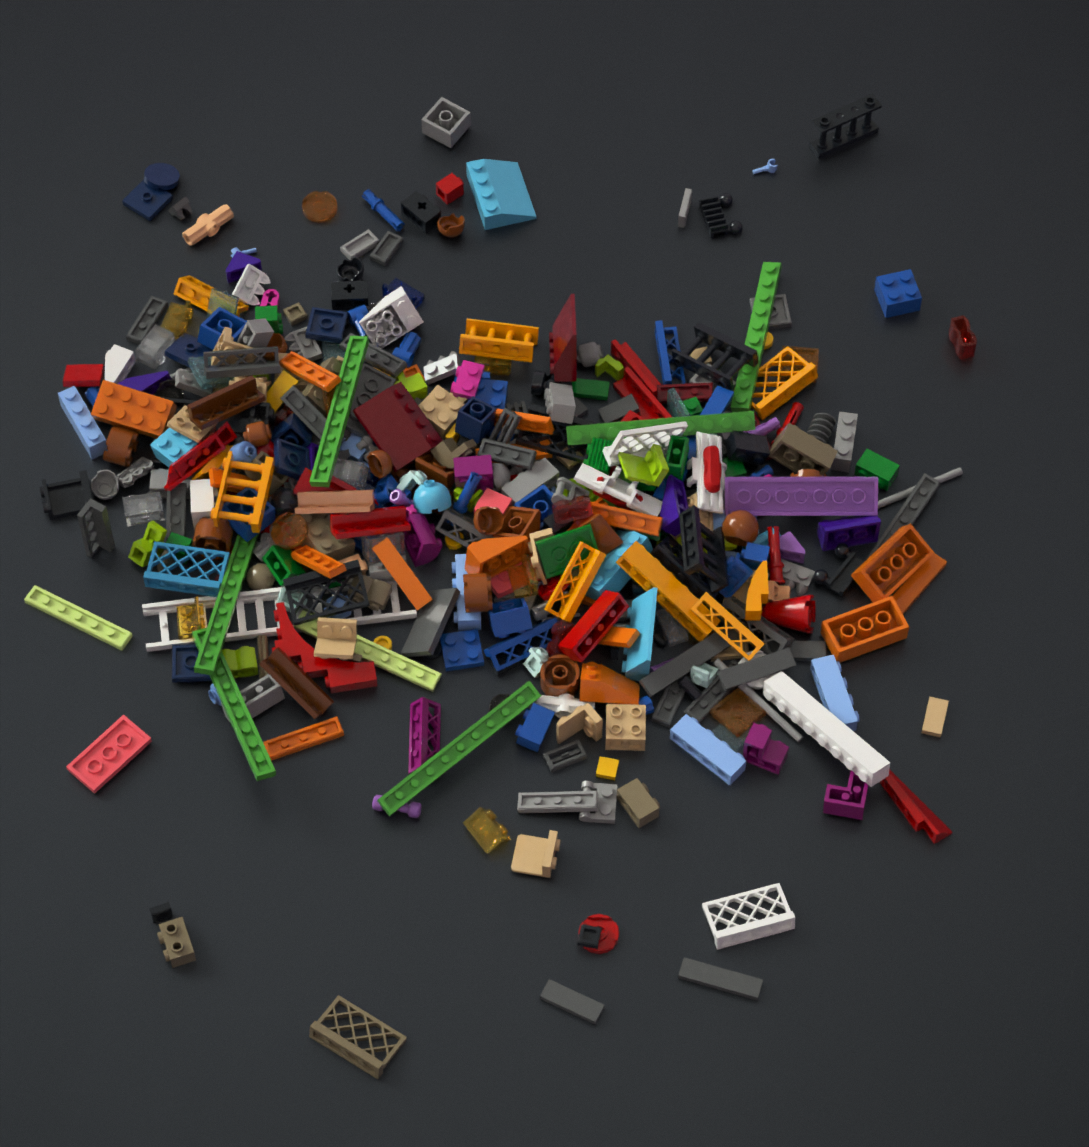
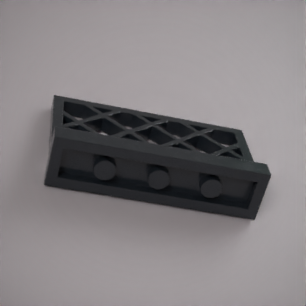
(561, 429)
(674, 564)
(314, 579)

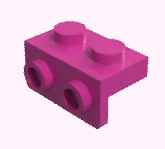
(468, 379)

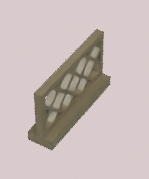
(345, 1047)

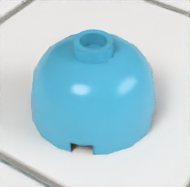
(431, 496)

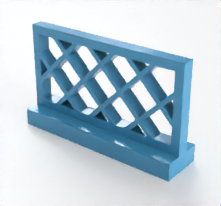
(180, 582)

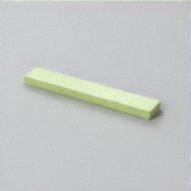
(78, 617)

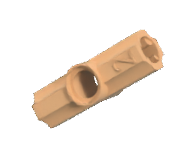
(208, 225)

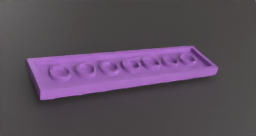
(802, 496)

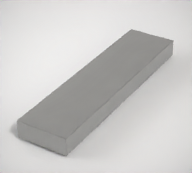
(558, 802)

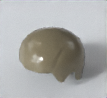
(260, 577)

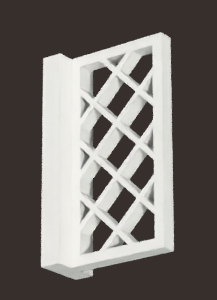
(640, 441)
(753, 928)

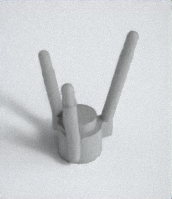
(540, 614)

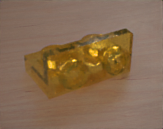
(177, 318)
(190, 619)
(486, 829)

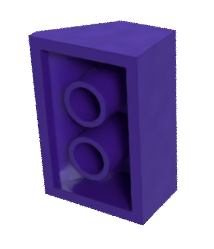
(848, 530)

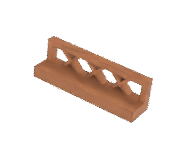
(335, 501)

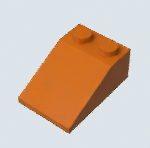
(495, 554)
(606, 685)

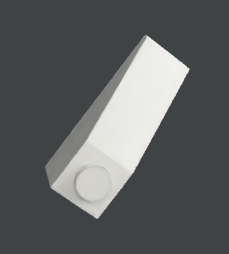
(118, 363)

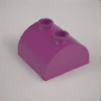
(421, 541)

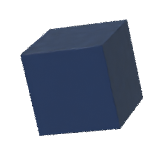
(475, 420)
(293, 430)

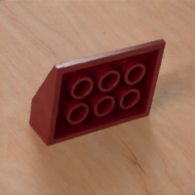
(564, 344)
(398, 426)

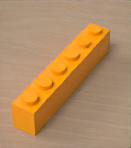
(670, 593)

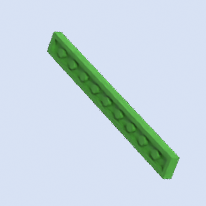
(757, 335)
(339, 412)
(698, 423)
(224, 606)
(239, 716)
(459, 748)

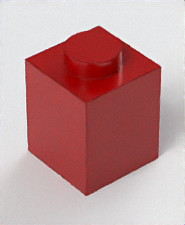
(449, 188)

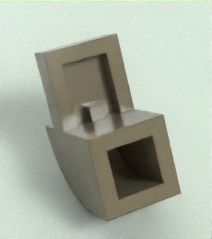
(448, 449)

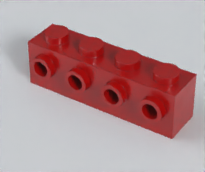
(593, 625)

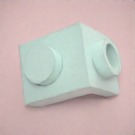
(410, 480)
(282, 597)
(536, 660)
(703, 674)

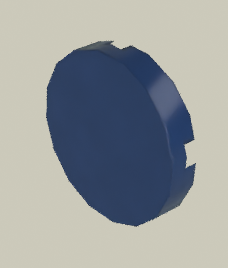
(161, 176)

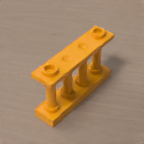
(499, 340)
(258, 503)

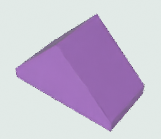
(791, 549)

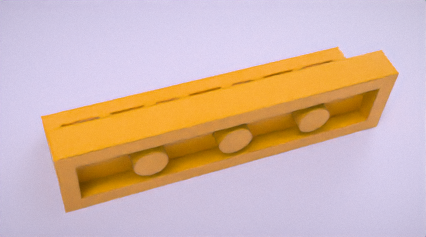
(199, 293)
(579, 586)
(732, 622)

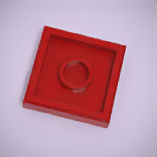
(83, 375)

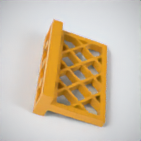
(785, 389)

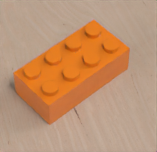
(132, 409)
(892, 563)
(864, 629)

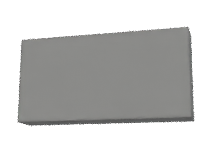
(685, 206)
(360, 245)

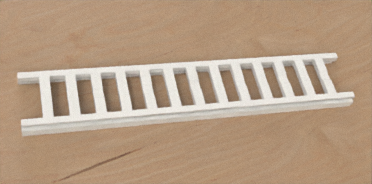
(258, 597)

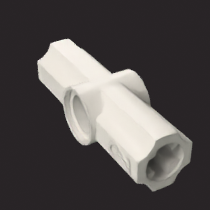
(561, 705)

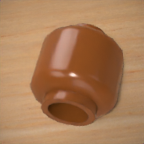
(257, 433)

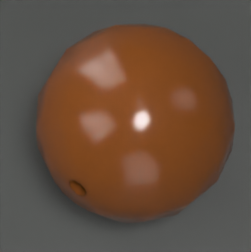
(740, 528)

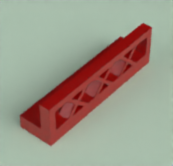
(629, 358)
(648, 404)
(369, 523)

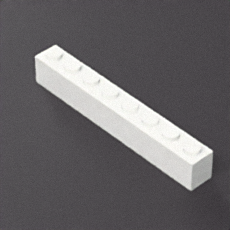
(826, 729)

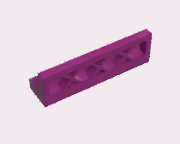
(420, 733)

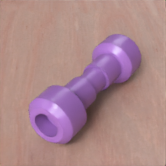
(399, 498)
(412, 809)

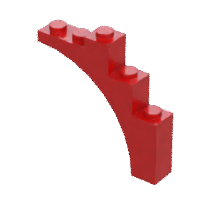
(338, 674)

